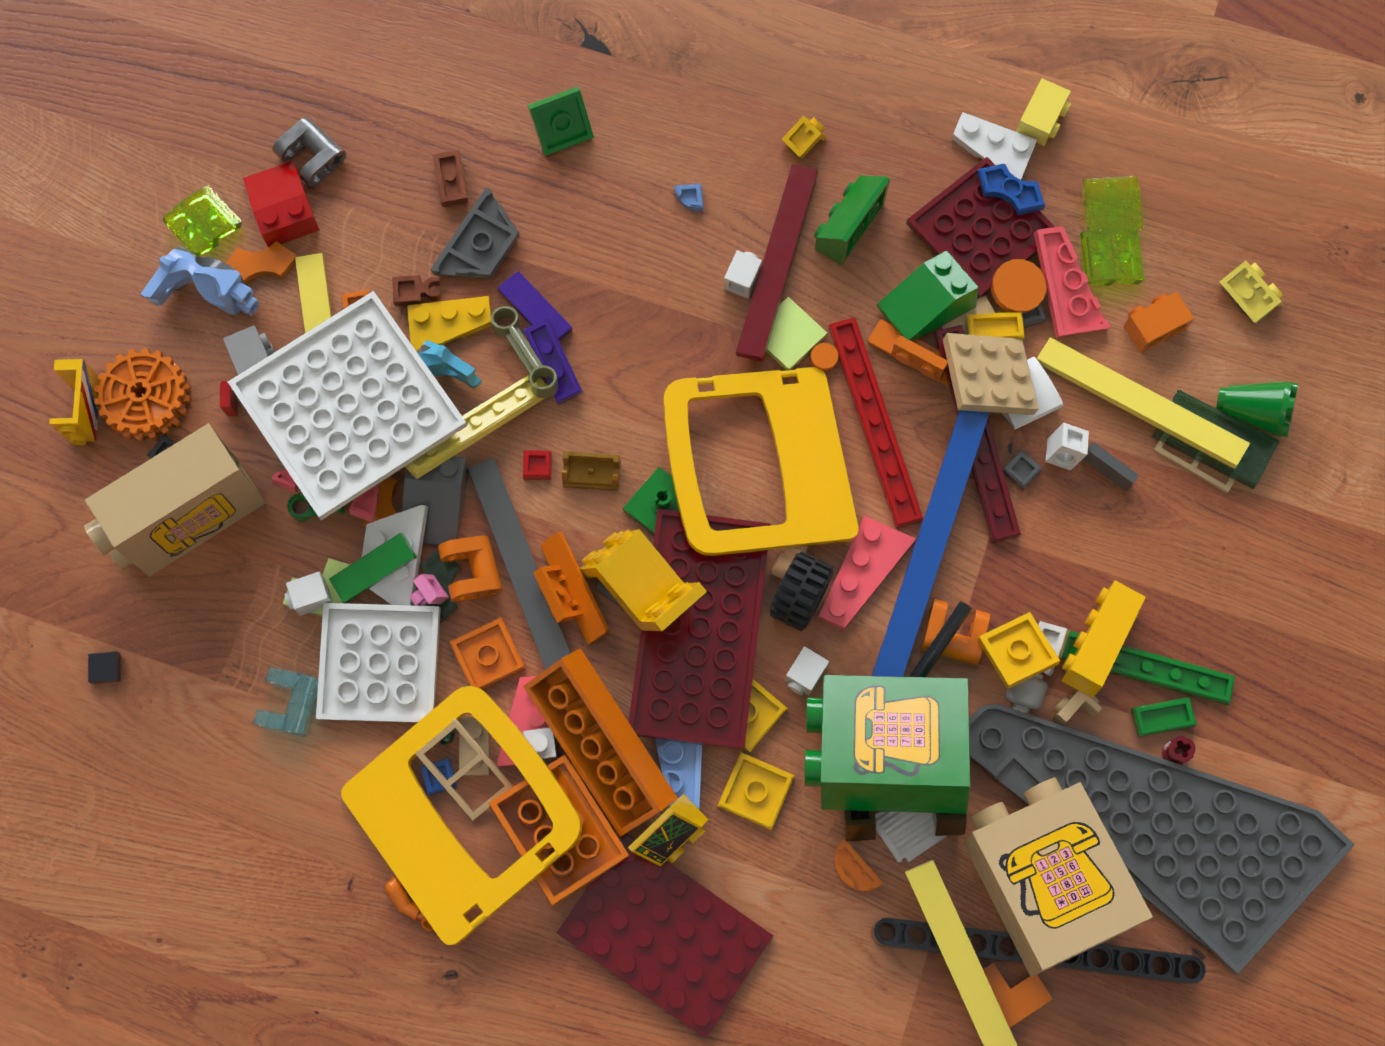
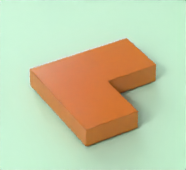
(1020, 999)

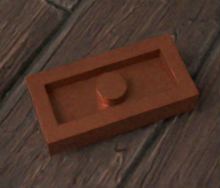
(450, 178)

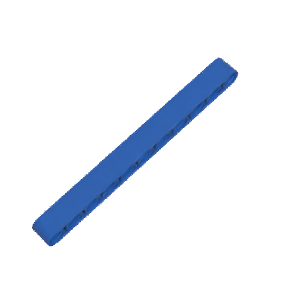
(930, 544)

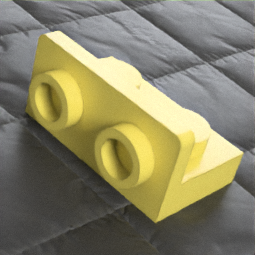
(1251, 291)

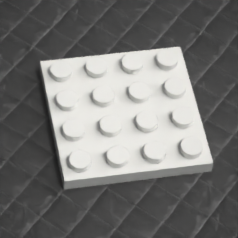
(378, 662)

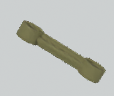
(524, 351)

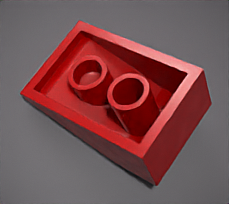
(280, 204)

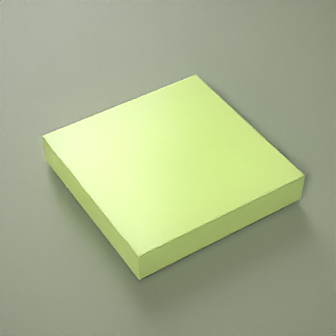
(793, 335)

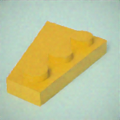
(447, 320)

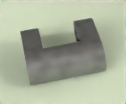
(326, 151)

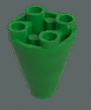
(1261, 405)

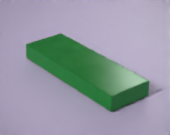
(373, 568)

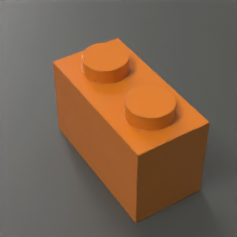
(1158, 321)

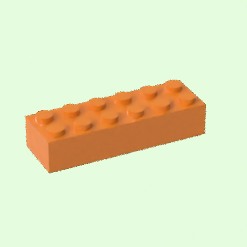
(600, 742)

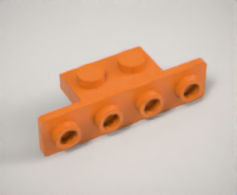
(915, 354)
(568, 590)

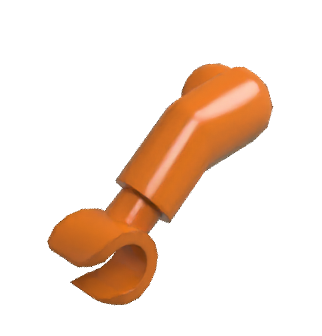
(403, 903)

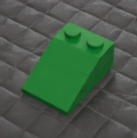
(929, 297)

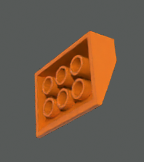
(528, 823)

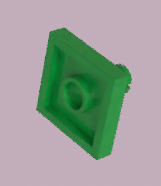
(561, 121)
(654, 494)

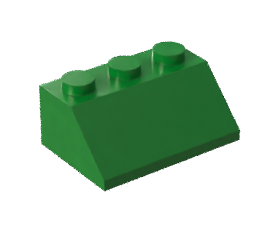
(851, 217)

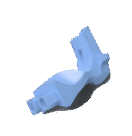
(213, 279)

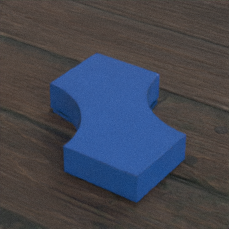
(1000, 183)

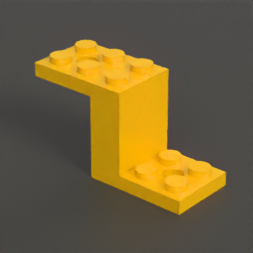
(641, 580)

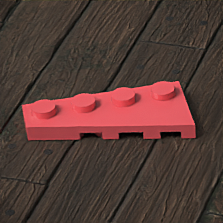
(1068, 294)
(866, 565)

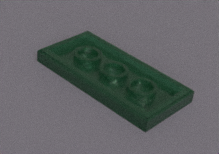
(1255, 457)

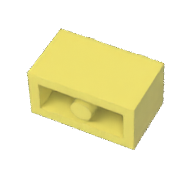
(1043, 112)

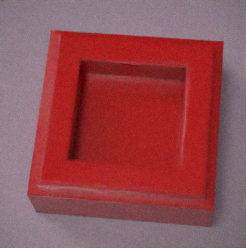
(228, 399)
(537, 465)

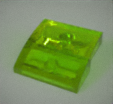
(1113, 203)
(202, 220)
(1112, 256)

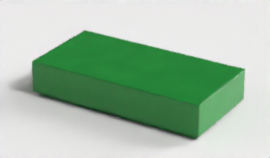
(1163, 717)

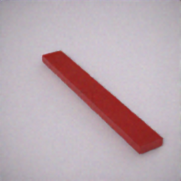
(875, 423)

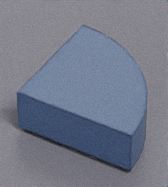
(690, 196)

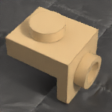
(1068, 707)

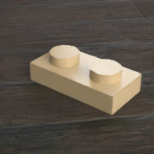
(467, 753)

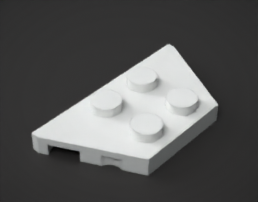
(411, 522)

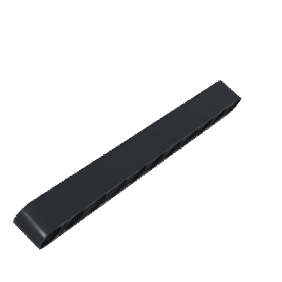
(1111, 954)

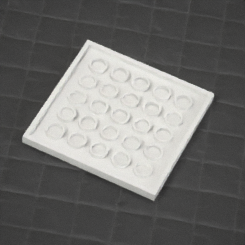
(347, 405)

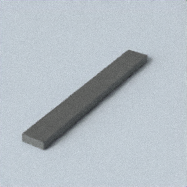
(518, 561)

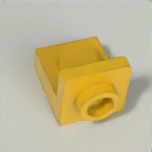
(804, 135)

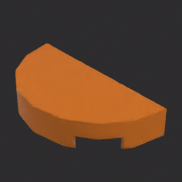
(853, 869)

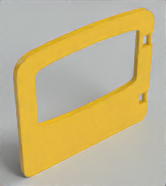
(808, 453)
(421, 846)

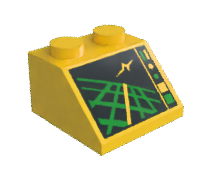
(670, 831)

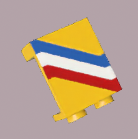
(82, 379)

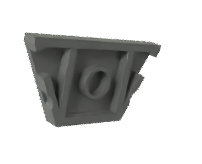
(479, 242)

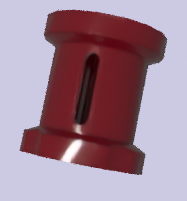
(1179, 742)

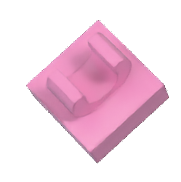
(428, 591)

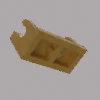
(591, 470)

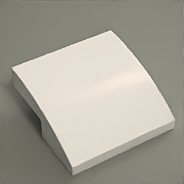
(1046, 395)

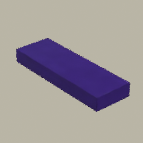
(532, 304)
(551, 353)

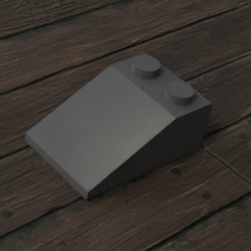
(444, 494)

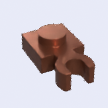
(410, 290)

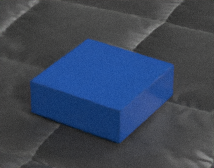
(432, 784)

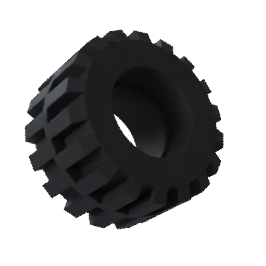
(801, 591)

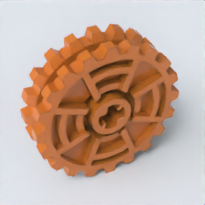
(132, 377)

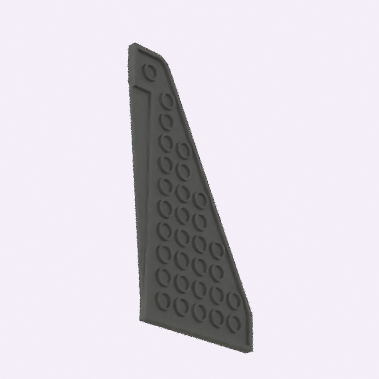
(1196, 845)

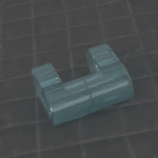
(300, 705)

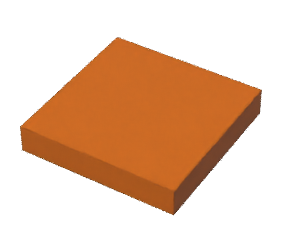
(487, 655)

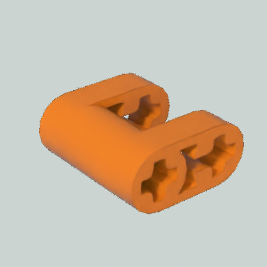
(484, 570)
(960, 647)

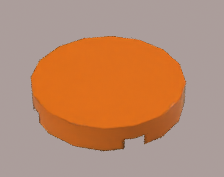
(1018, 286)

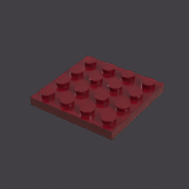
(976, 228)

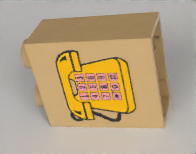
(172, 503)
(1054, 875)

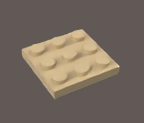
(990, 374)

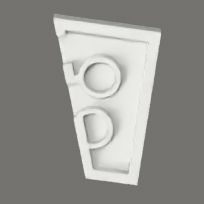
(995, 142)

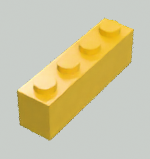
(1103, 638)

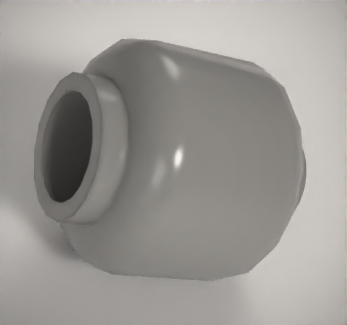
(1028, 694)

